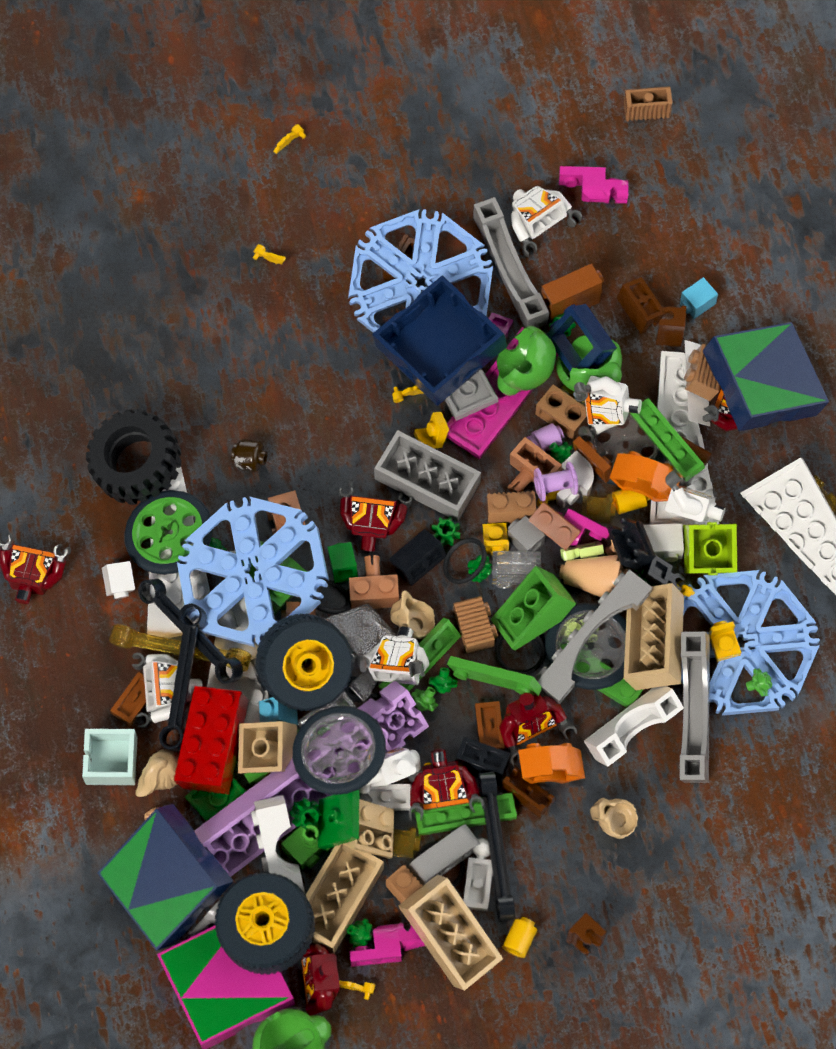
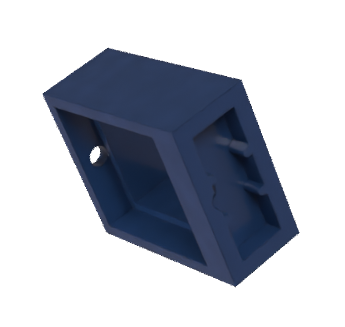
(592, 329)

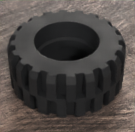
(119, 434)

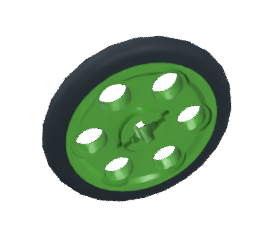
(136, 532)

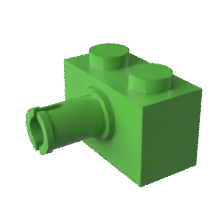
(303, 847)

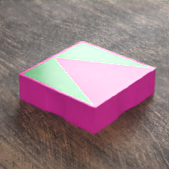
(219, 993)

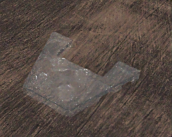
(363, 631)

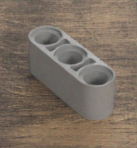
(444, 854)

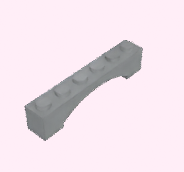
(523, 294)
(628, 593)
(696, 682)

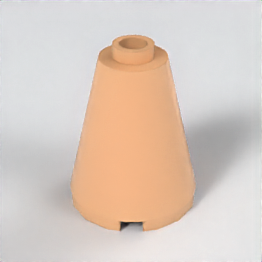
(592, 574)

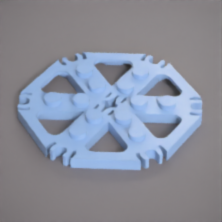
(420, 266)
(247, 549)
(762, 639)

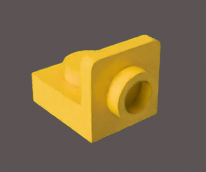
(435, 432)
(495, 537)
(724, 640)

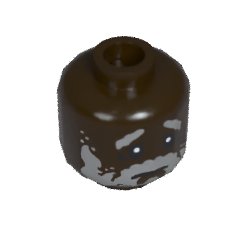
(249, 455)

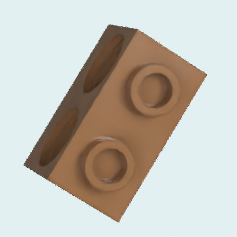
(560, 414)

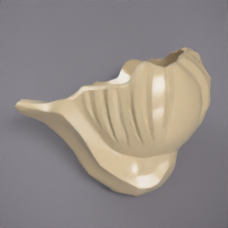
(414, 615)
(158, 773)
(615, 817)

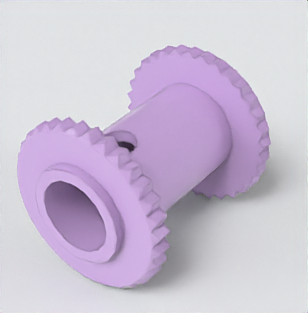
(556, 481)

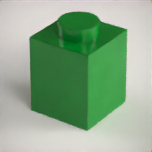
(342, 561)

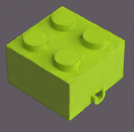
(710, 548)

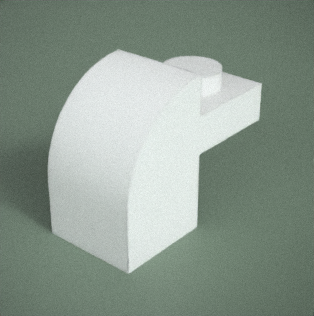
(585, 480)

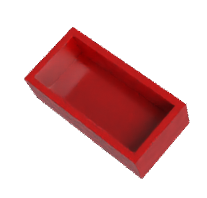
(211, 740)

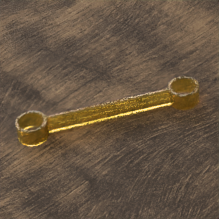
(127, 637)

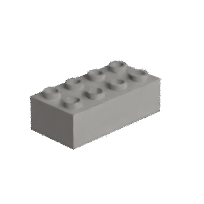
(427, 475)

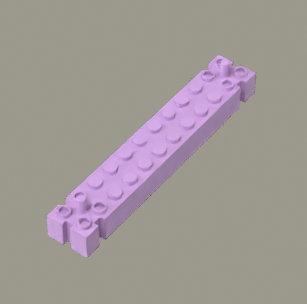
(231, 831)

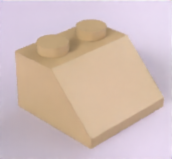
(265, 746)

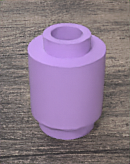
(546, 436)

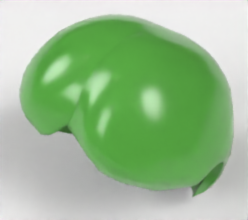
(527, 364)
(610, 368)
(292, 1030)

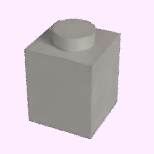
(525, 535)

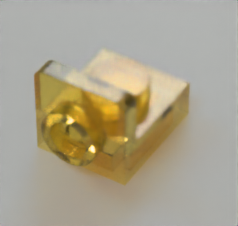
(598, 508)
(405, 843)

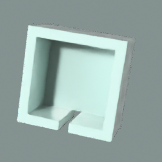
(111, 755)

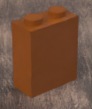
(576, 288)

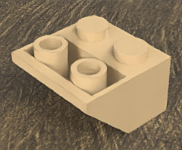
(375, 830)

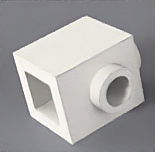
(118, 579)

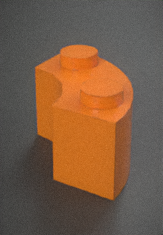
(642, 475)
(551, 763)

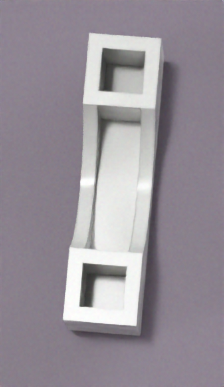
(652, 708)
(273, 821)

